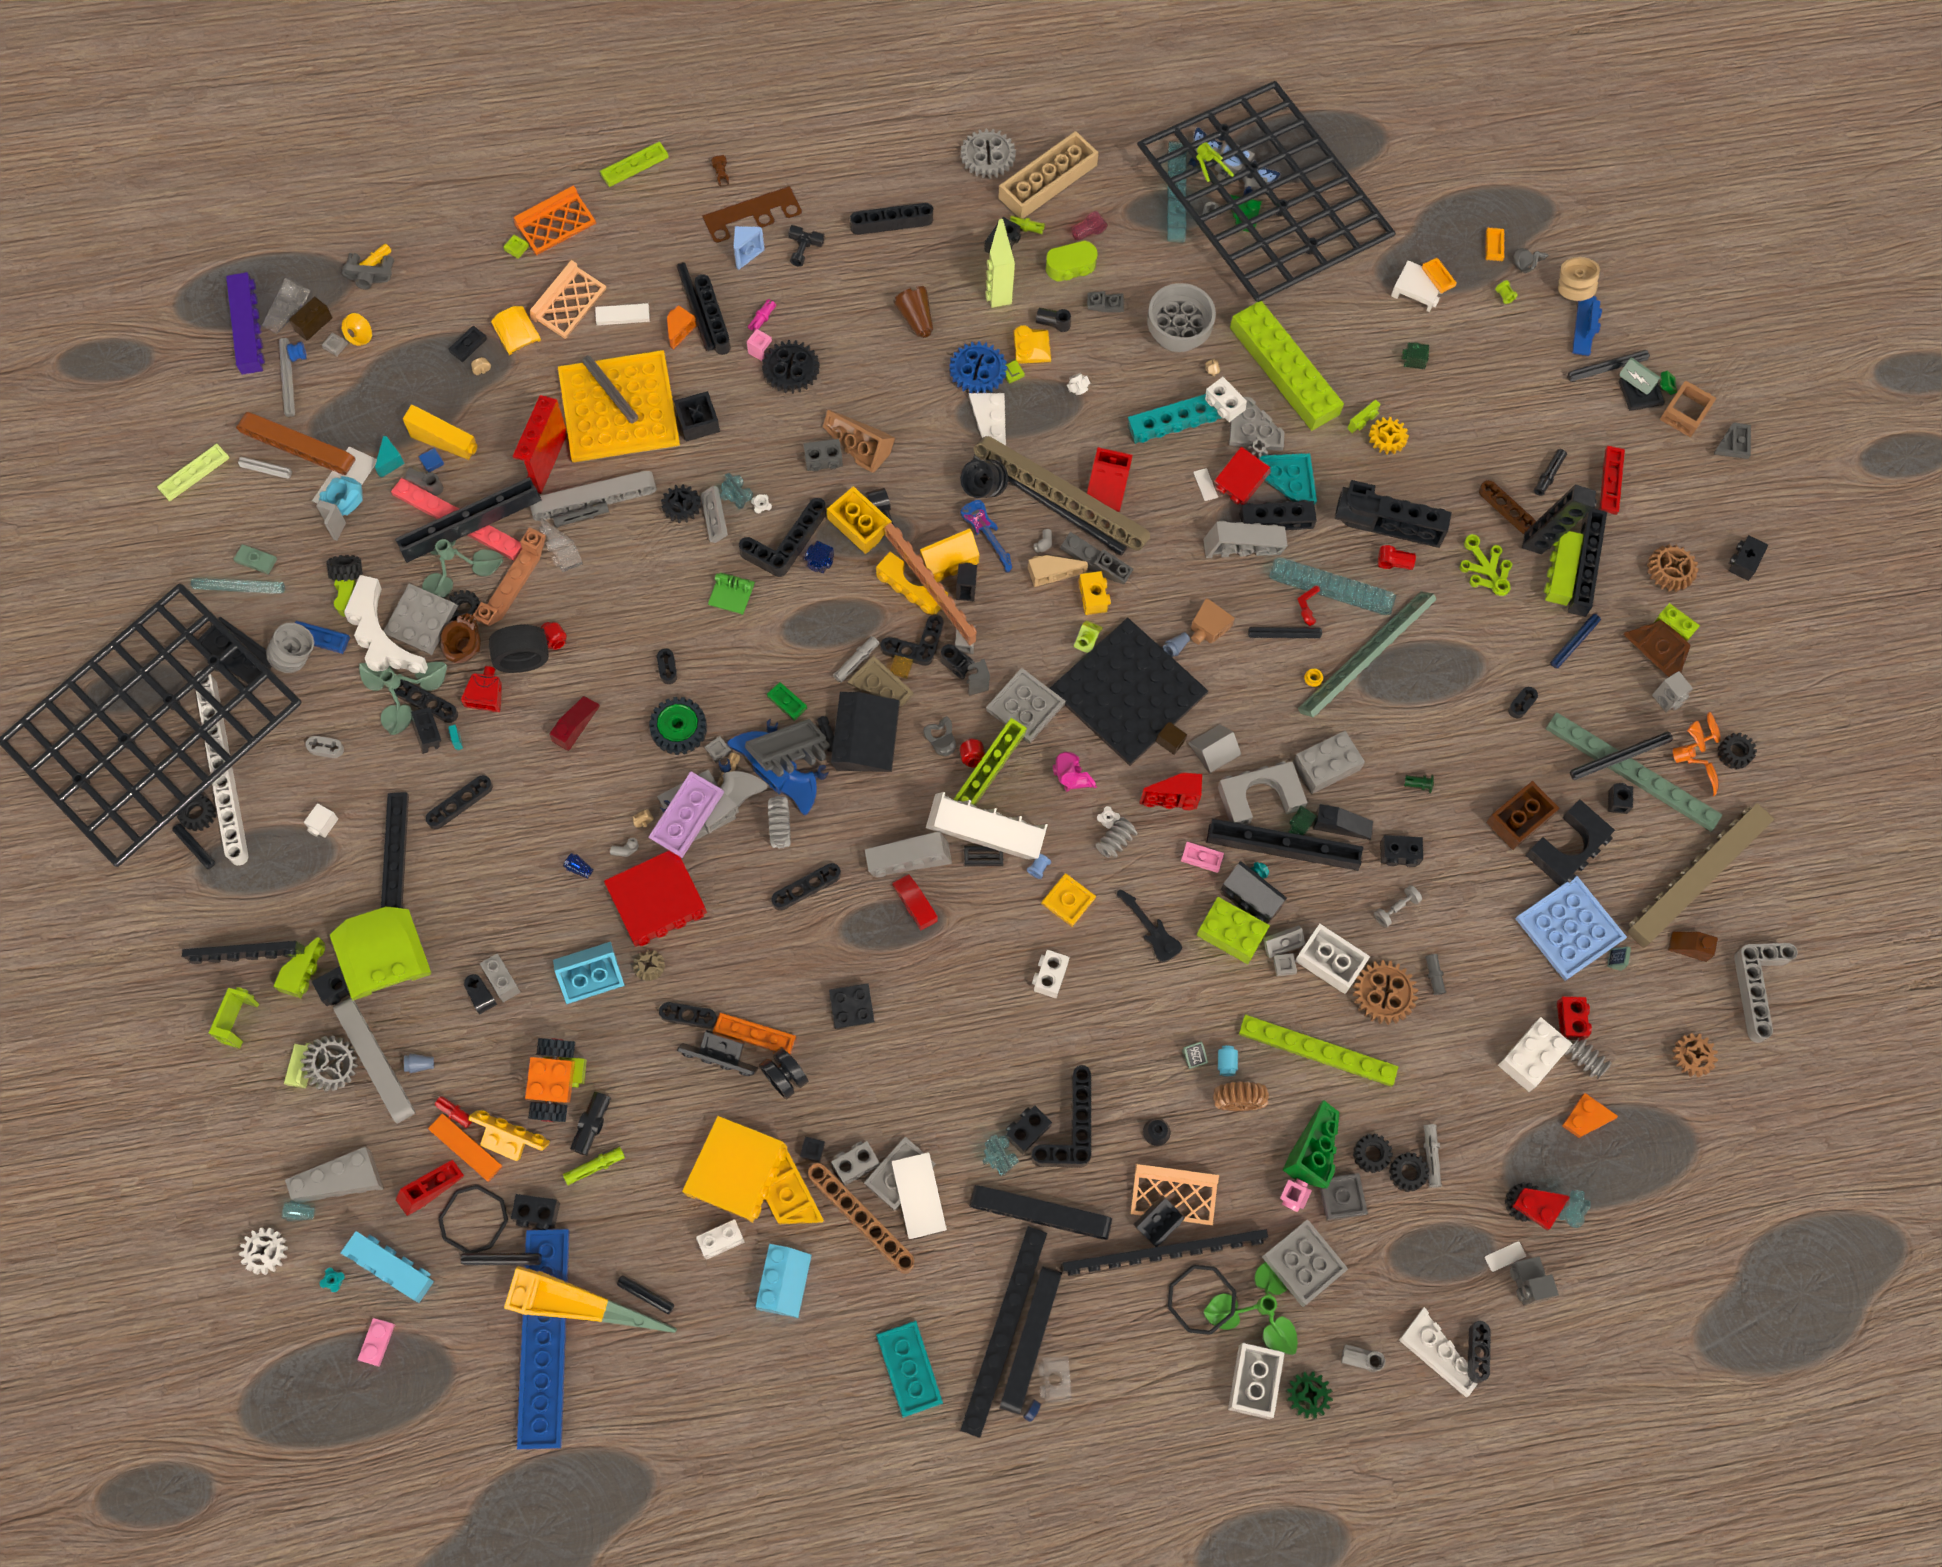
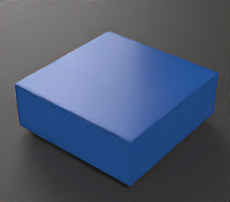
(431, 460)

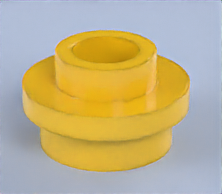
(1315, 673)

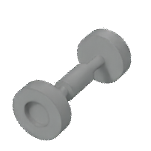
(1412, 895)

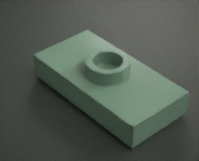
(255, 559)

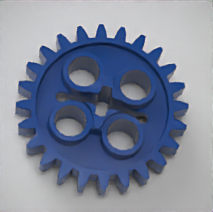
(993, 372)

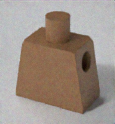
(1210, 623)

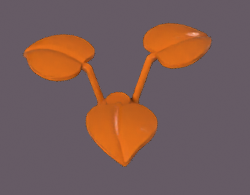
(1687, 752)

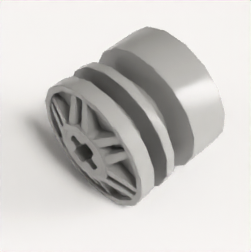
(289, 647)

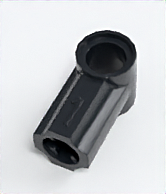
(1053, 318)

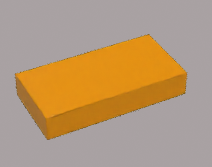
(1494, 244)
(1439, 275)

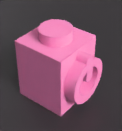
(1295, 1194)

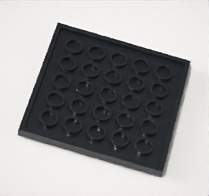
(1128, 690)

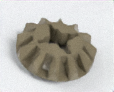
(652, 972)

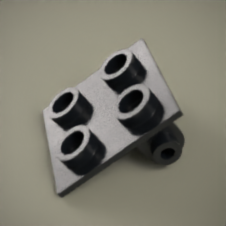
(851, 1005)

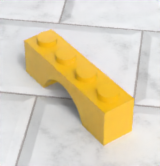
(891, 571)

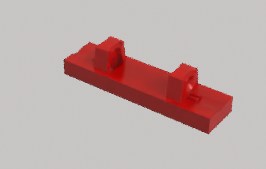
(1612, 480)

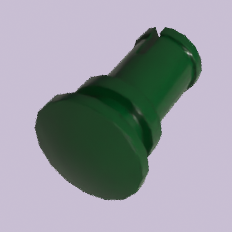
(1420, 782)

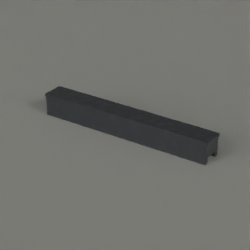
(468, 519)
(1284, 844)

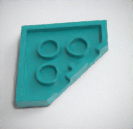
(1292, 475)

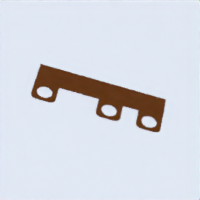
(754, 207)

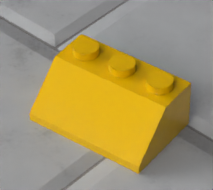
(858, 519)
(948, 553)

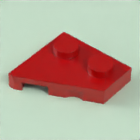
(1540, 1206)

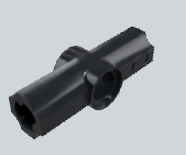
(590, 1123)

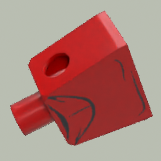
(483, 691)

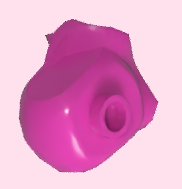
(1069, 772)

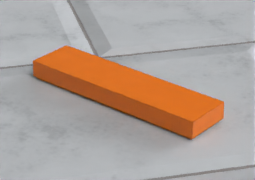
(753, 1033)
(465, 1147)

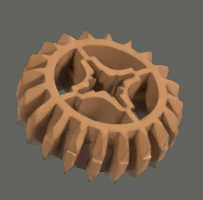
(1671, 574)
(1241, 1096)

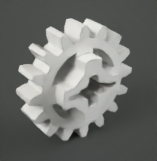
(255, 1254)

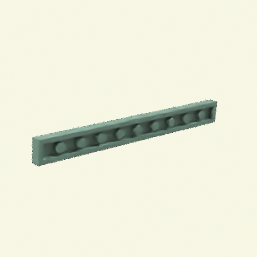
(1367, 654)
(1635, 773)

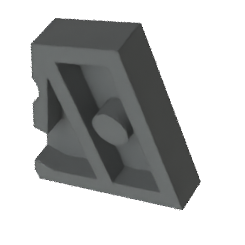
(1736, 442)

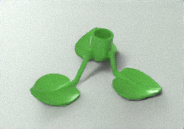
(1280, 1334)

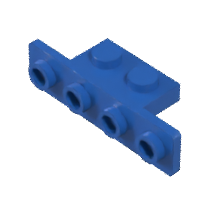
(1586, 325)

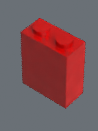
(1242, 476)

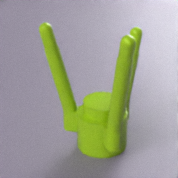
(1206, 152)

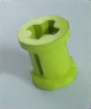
(1506, 292)

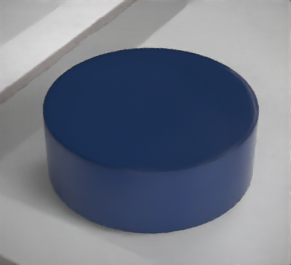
(1032, 1410)

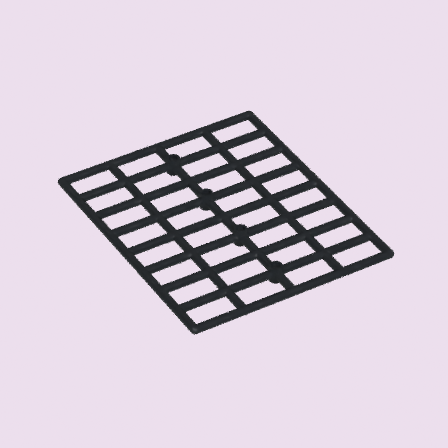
(1281, 205)
(128, 740)

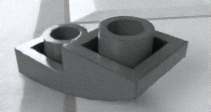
(1105, 303)

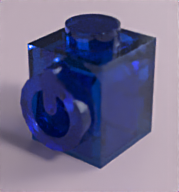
(819, 557)

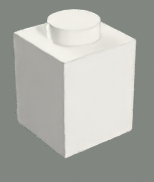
(320, 821)

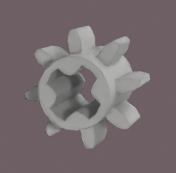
(1262, 443)

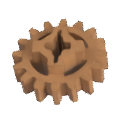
(1688, 1059)

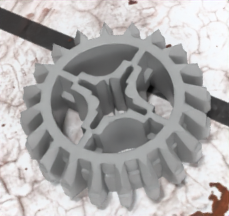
(779, 822)
(324, 1057)

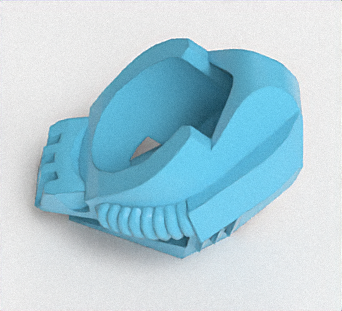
(349, 495)

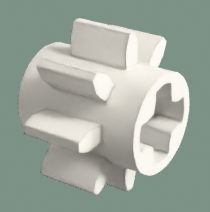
(1078, 384)

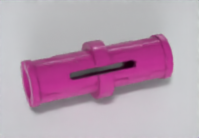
(762, 315)

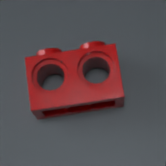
(1568, 1018)

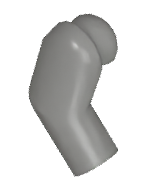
(1045, 543)
(625, 851)

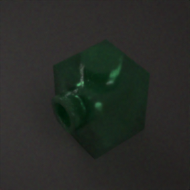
(1415, 355)

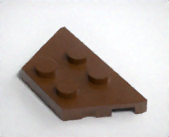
(1661, 646)

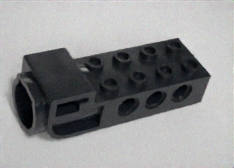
(1396, 518)

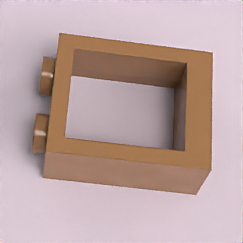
(1687, 425)

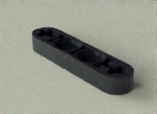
(425, 699)
(457, 799)
(808, 890)

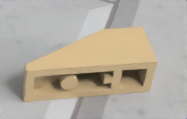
(1051, 569)

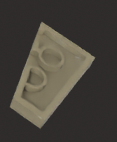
(880, 681)

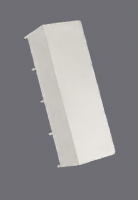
(986, 827)

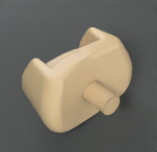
(480, 366)
(1212, 367)
(642, 818)

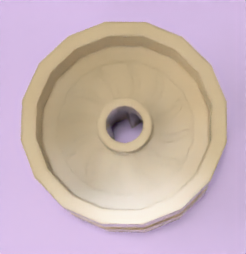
(1578, 278)

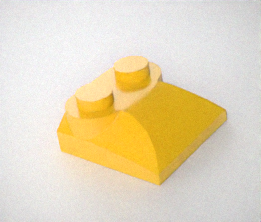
(1031, 345)

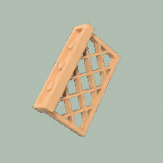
(554, 293)
(1180, 1177)

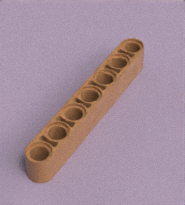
(855, 1209)

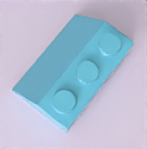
(588, 972)
(783, 1281)

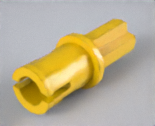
(377, 256)

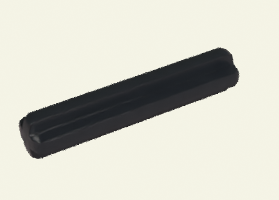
(193, 846)
(645, 1294)

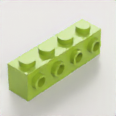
(1563, 568)

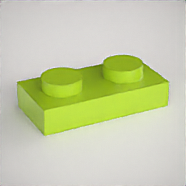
(1366, 414)

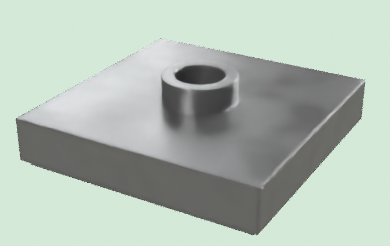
(1344, 1197)

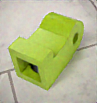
(345, 591)

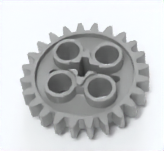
(1000, 152)

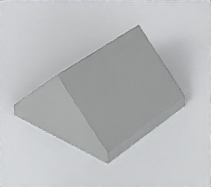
(1216, 747)

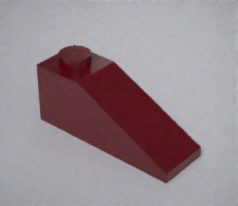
(573, 723)

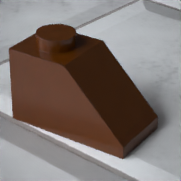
(1693, 944)

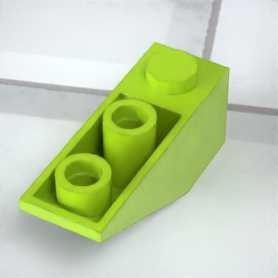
(295, 974)

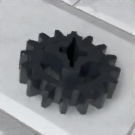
(673, 508)

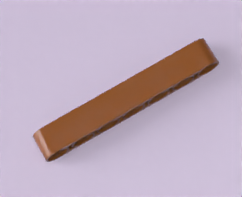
(296, 443)

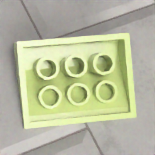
(1000, 269)

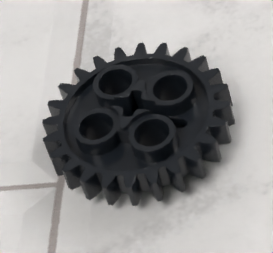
(775, 363)

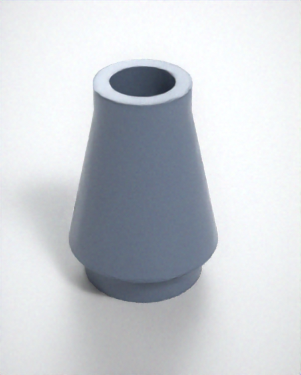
(1176, 644)
(416, 1063)

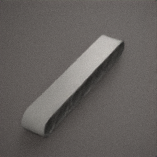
(609, 490)
(374, 1060)

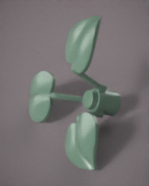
(484, 563)
(398, 717)

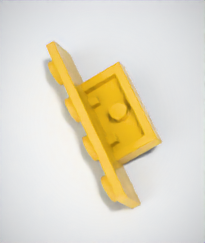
(505, 1137)

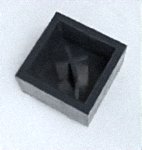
(696, 416)

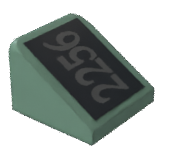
(1619, 958)
(1195, 1055)

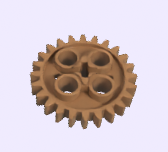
(1403, 997)

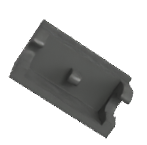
(980, 681)

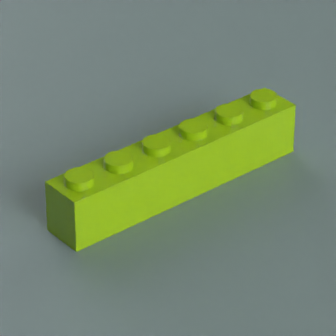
(992, 762)

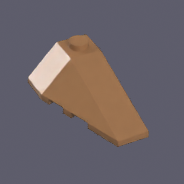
(865, 443)

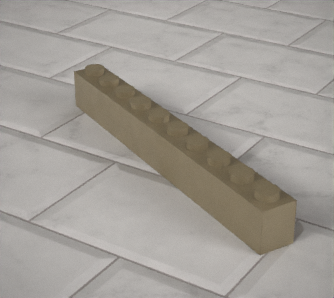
(1699, 876)

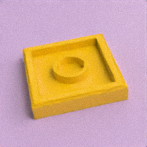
(1068, 900)

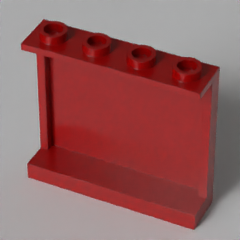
(542, 440)
(655, 897)

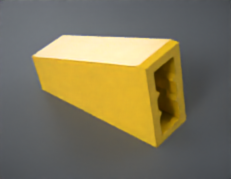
(438, 433)

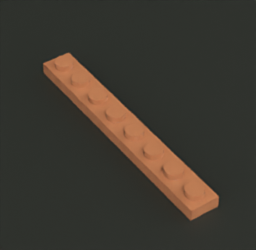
(927, 579)

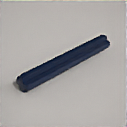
(1575, 641)

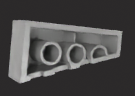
(1244, 539)
(909, 855)
(341, 1176)

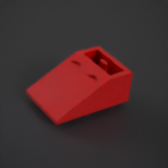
(1109, 477)
(1177, 791)

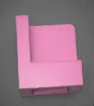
(758, 343)

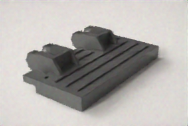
(794, 742)

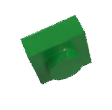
(1668, 382)

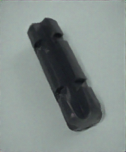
(826, 730)

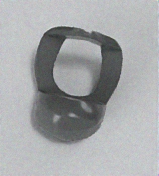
(1524, 258)
(945, 744)

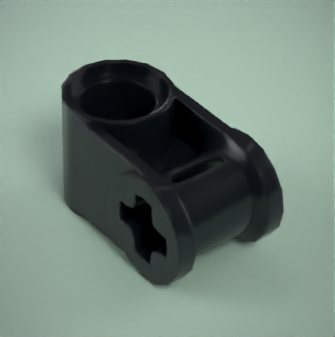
(958, 663)
(480, 995)

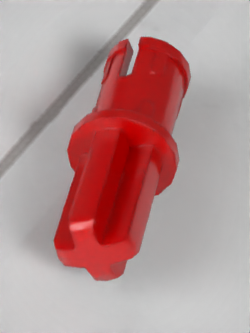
(453, 1111)

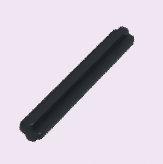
(1285, 632)
(501, 1259)

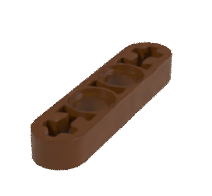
(1505, 509)

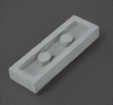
(714, 514)

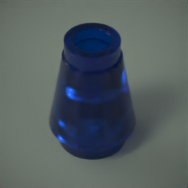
(578, 866)

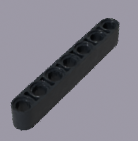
(1041, 1212)
(1030, 1340)

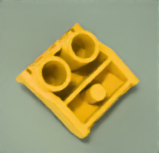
(515, 329)

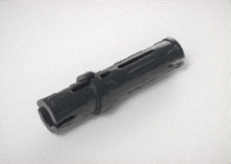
(1542, 486)

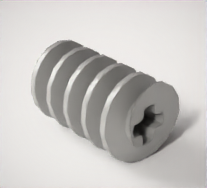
(1116, 837)
(1588, 1058)

